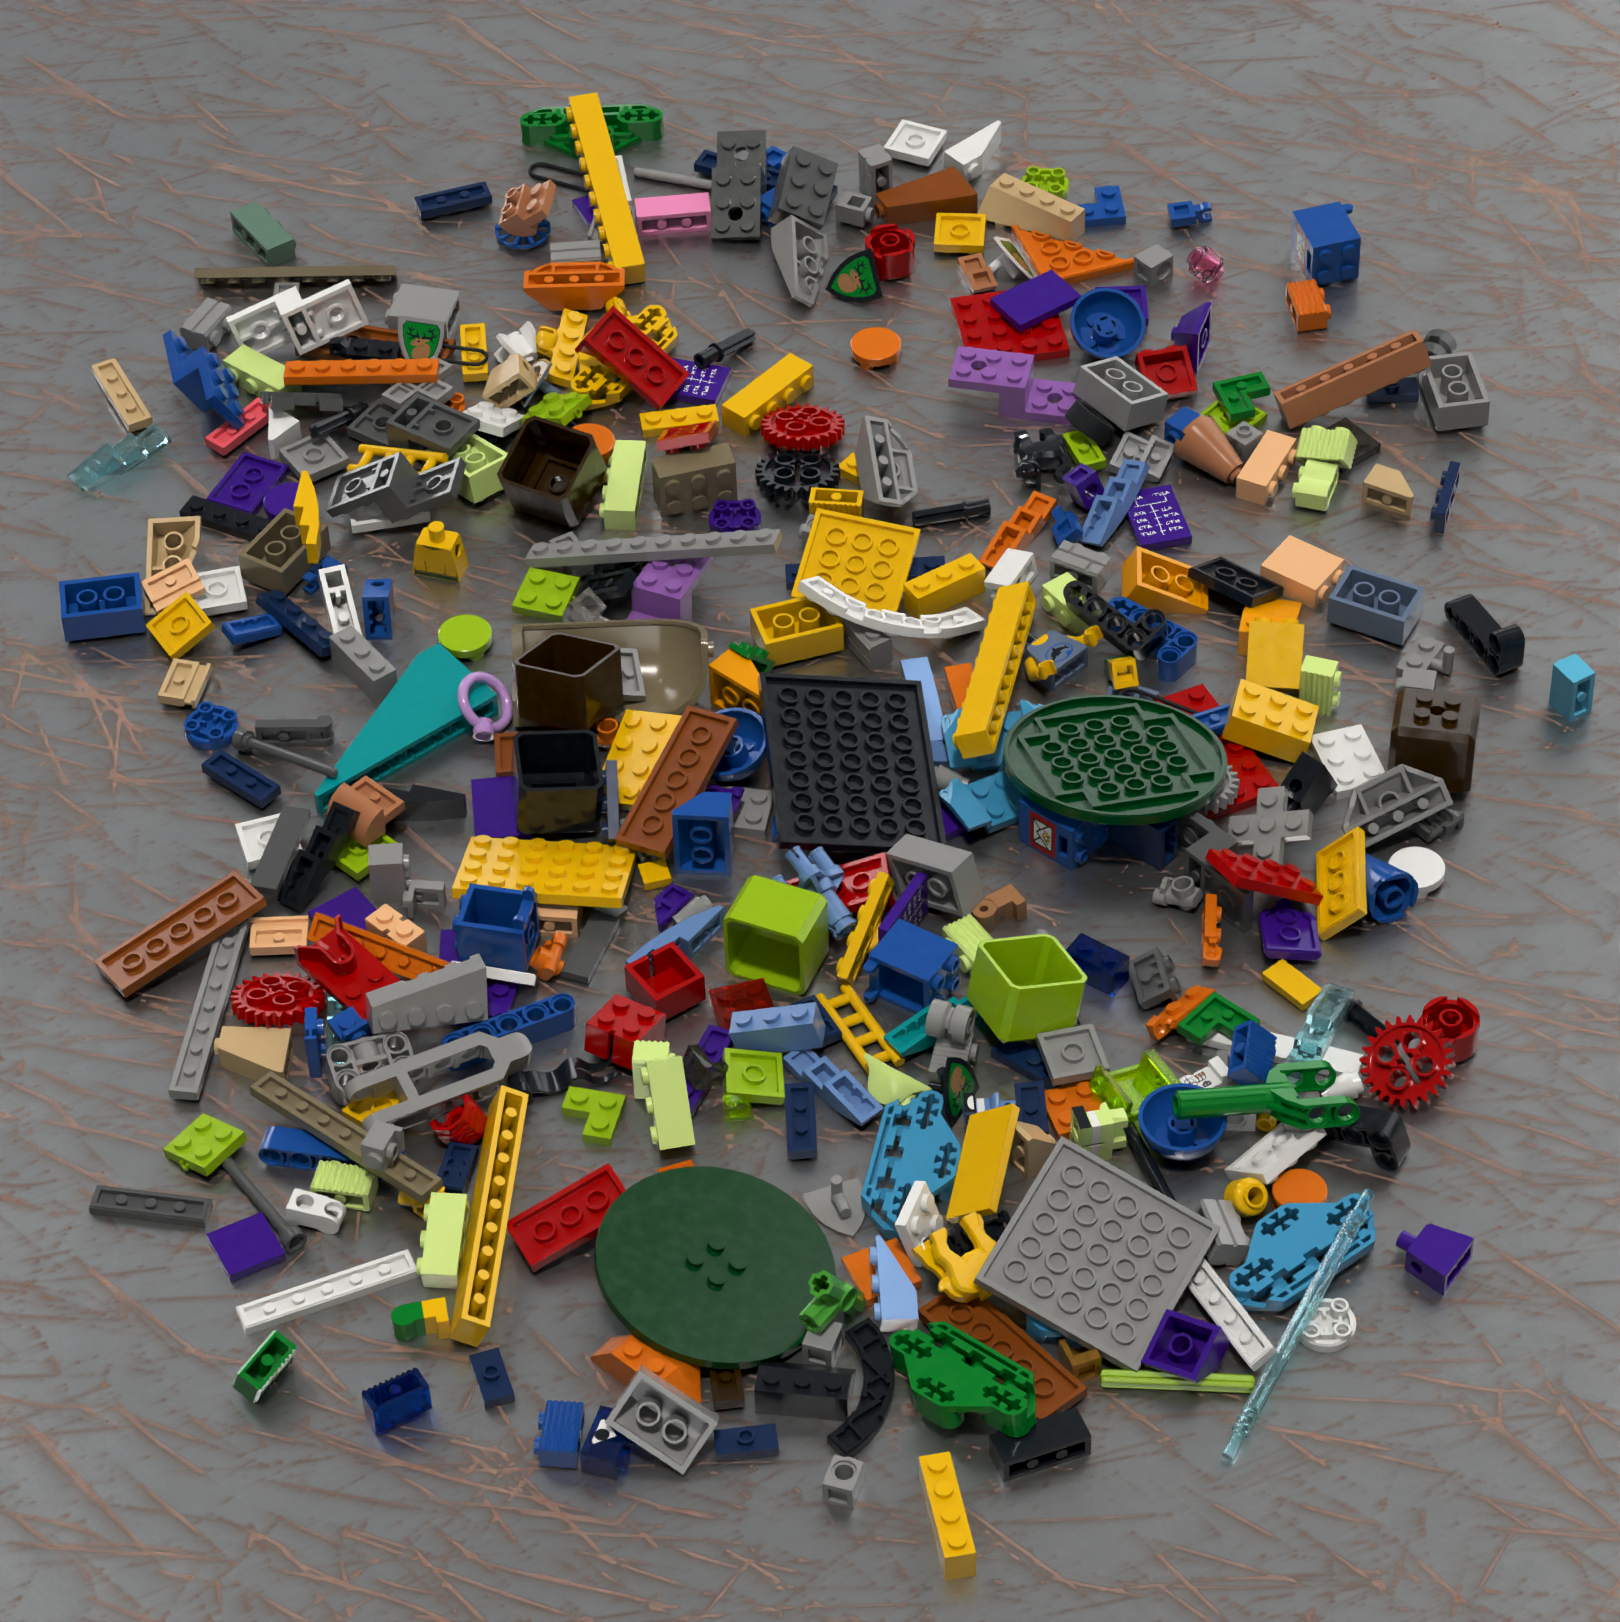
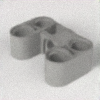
(362, 1057)

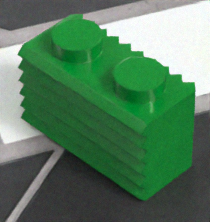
(264, 1366)

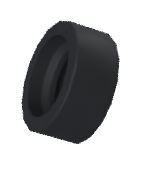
(1089, 422)

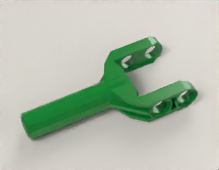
(1274, 1097)

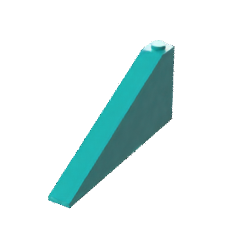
(410, 722)

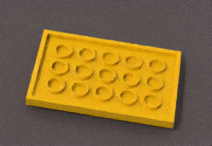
(558, 871)

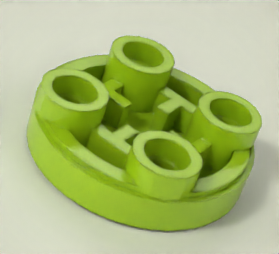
(1048, 179)
(466, 636)

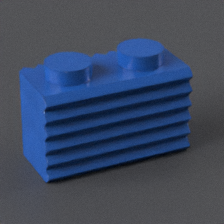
(1251, 1054)
(561, 1434)

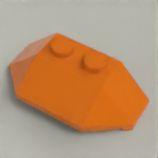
(574, 285)
(626, 1353)

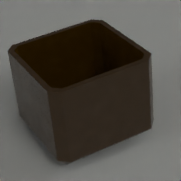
(550, 454)
(568, 681)
(1436, 735)

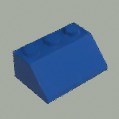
(704, 835)

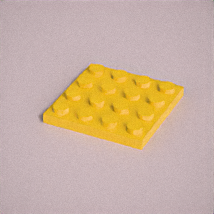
(859, 557)
(637, 749)

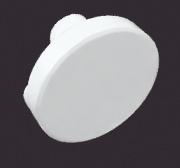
(1423, 865)
(1330, 1326)

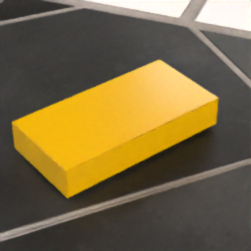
(1291, 984)

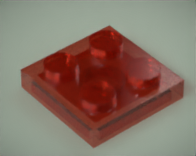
(737, 998)

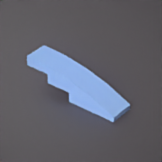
(920, 670)

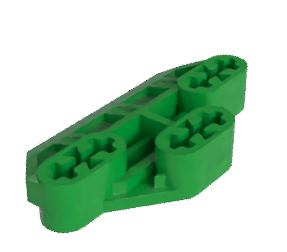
(625, 124)
(948, 1387)

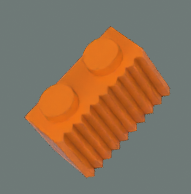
(1307, 305)

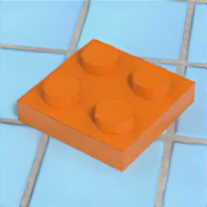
(1062, 1099)

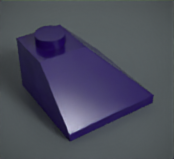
(1195, 333)

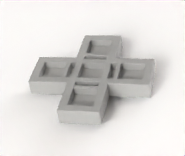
(401, 392)
(1271, 825)

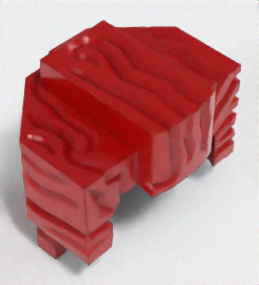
(462, 1124)

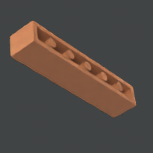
(1352, 379)

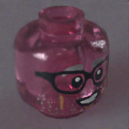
(1205, 264)

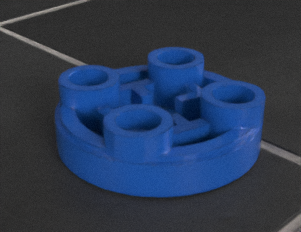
(211, 726)

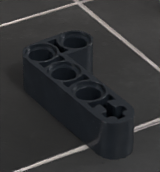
(1111, 617)
(1496, 646)
(1375, 1129)

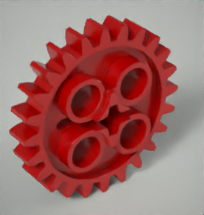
(803, 427)
(276, 999)
(1383, 1075)

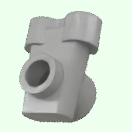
(1178, 892)

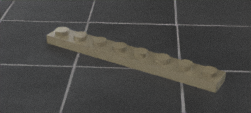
(307, 274)
(341, 1134)

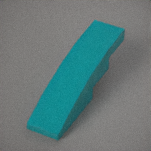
(911, 1034)

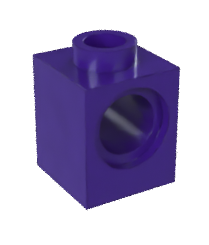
(1083, 485)

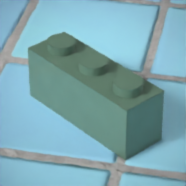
(263, 234)

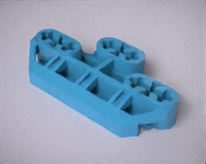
(922, 1158)
(1291, 1242)

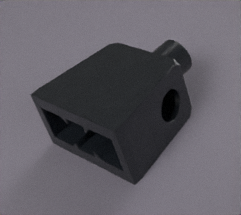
(1308, 784)

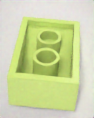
(481, 469)

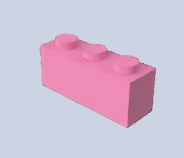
(673, 214)

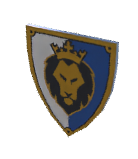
(541, 368)

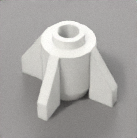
(518, 343)

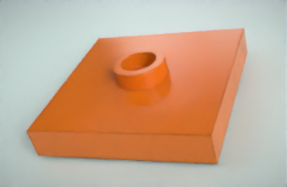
(860, 1270)

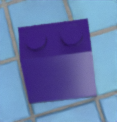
(1186, 1347)

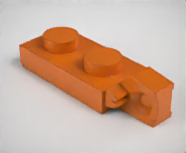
(1210, 933)
(1176, 1011)

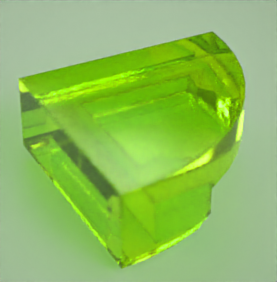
(736, 1108)

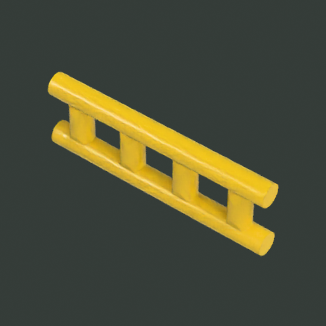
(411, 455)
(862, 1015)

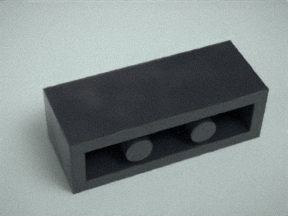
(1046, 1445)

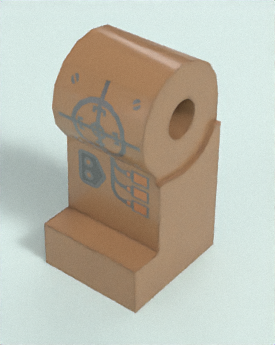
(1000, 907)

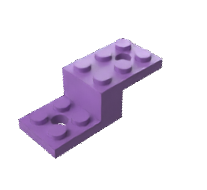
(1014, 380)
(667, 589)

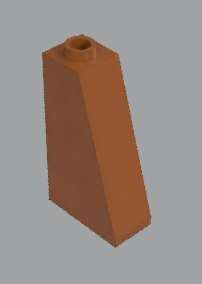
(925, 197)

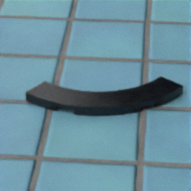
(876, 1392)

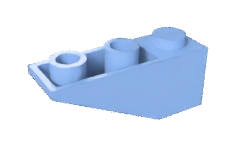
(896, 1294)

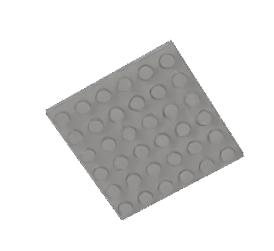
(1096, 1254)

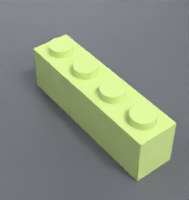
(624, 485)

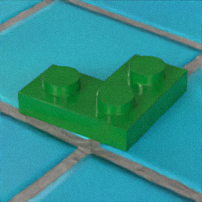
(1236, 392)
(1213, 1015)

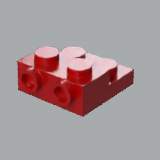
(1169, 370)

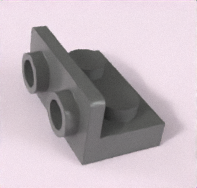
(1154, 978)

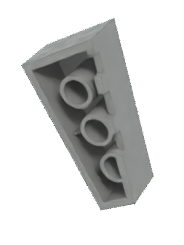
(432, 999)

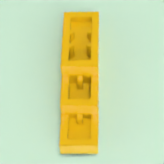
(308, 518)

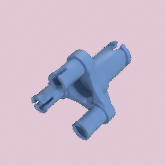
(825, 879)

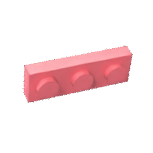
(227, 438)

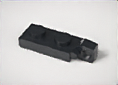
(363, 348)

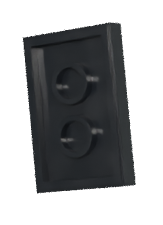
(1235, 582)

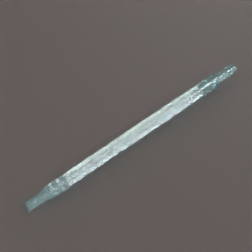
(1297, 1325)

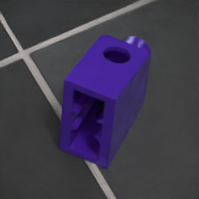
(1436, 1255)

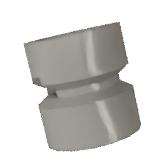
(950, 1021)

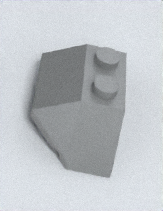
(884, 464)
(1394, 802)

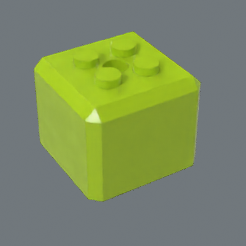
(776, 934)
(1025, 986)

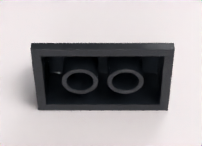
(804, 1390)

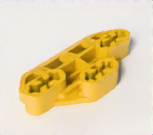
(598, 379)

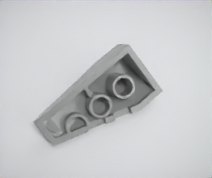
(800, 256)

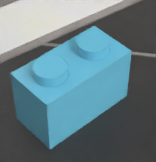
(1572, 687)

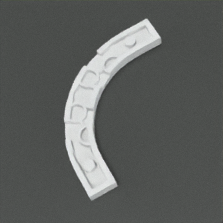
(890, 623)

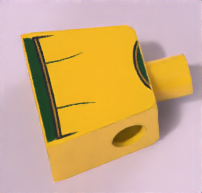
(440, 554)

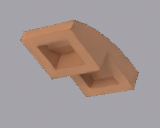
(976, 273)

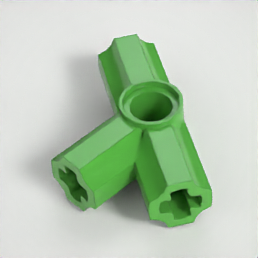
(830, 1298)

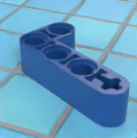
(1175, 653)

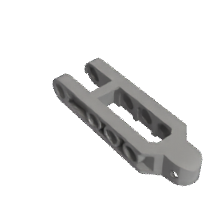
(506, 1052)

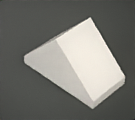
(282, 431)

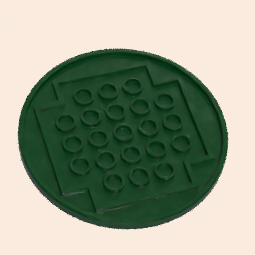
(1114, 760)
(710, 1266)

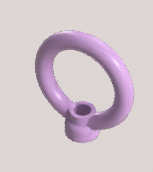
(484, 727)

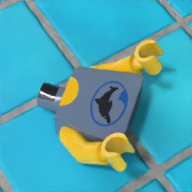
(1057, 656)

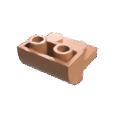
(526, 208)
(374, 803)

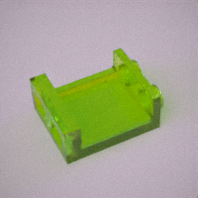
(1132, 1084)

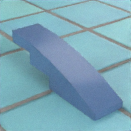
(1114, 504)
(688, 935)
(833, 1086)

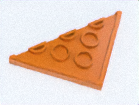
(1067, 258)

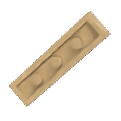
(121, 395)

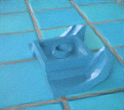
(984, 762)
(984, 803)

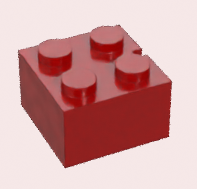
(674, 984)
(627, 1023)

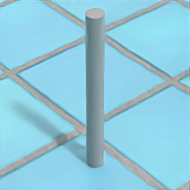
(672, 178)

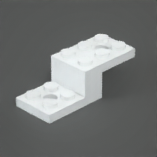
(299, 320)

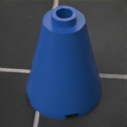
(1388, 890)

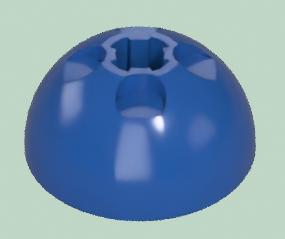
(1111, 314)
(746, 749)
(1177, 1138)

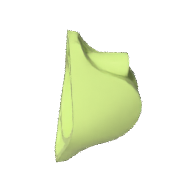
(890, 1084)

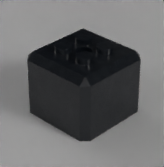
(556, 781)

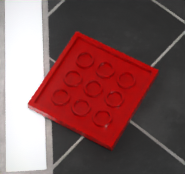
(985, 328)

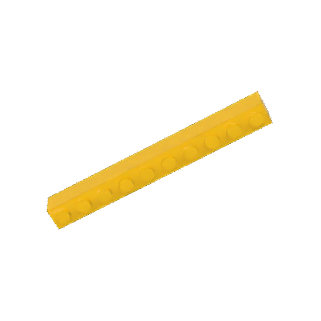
(605, 185)
(995, 671)
(488, 1217)

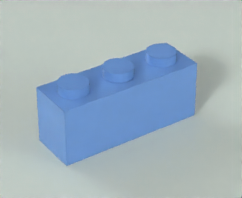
(778, 1028)

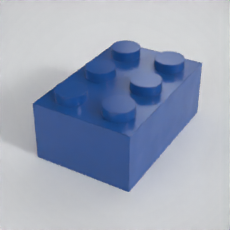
(102, 606)

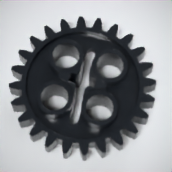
(778, 473)

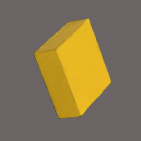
(654, 874)

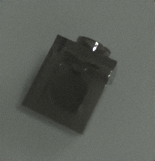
(701, 1071)

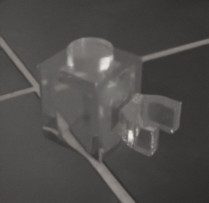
(585, 608)

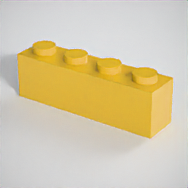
(770, 390)
(947, 1516)

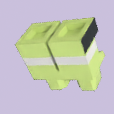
(1098, 1129)

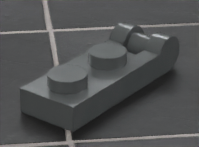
(296, 732)

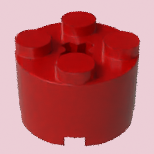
(892, 251)
(1459, 1022)

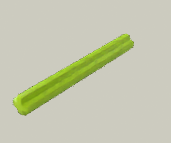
(1160, 1380)

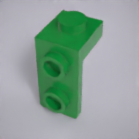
(756, 654)

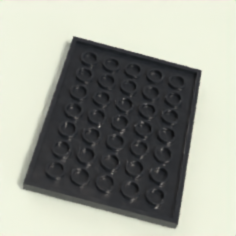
(849, 762)

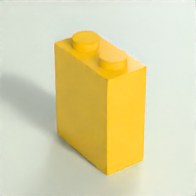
(1275, 654)

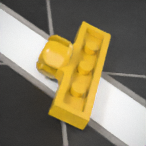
(561, 345)
(865, 935)

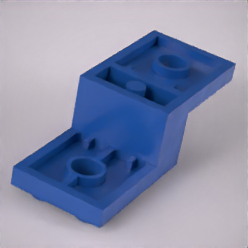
(203, 379)

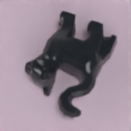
(1041, 455)

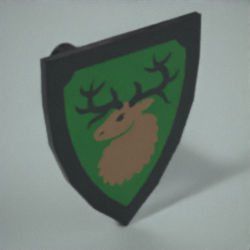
(856, 279)
(954, 1080)

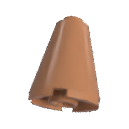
(1209, 449)

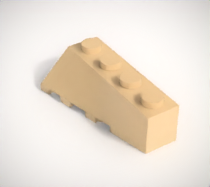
(1031, 208)

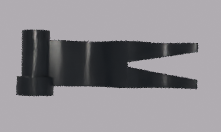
(560, 1078)

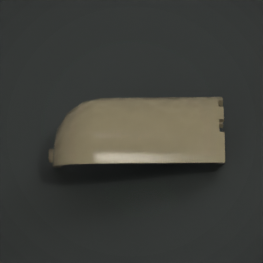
(670, 655)

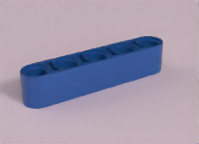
(536, 1021)
(298, 1149)

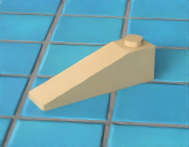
(169, 543)

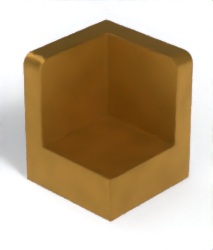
(1081, 1362)

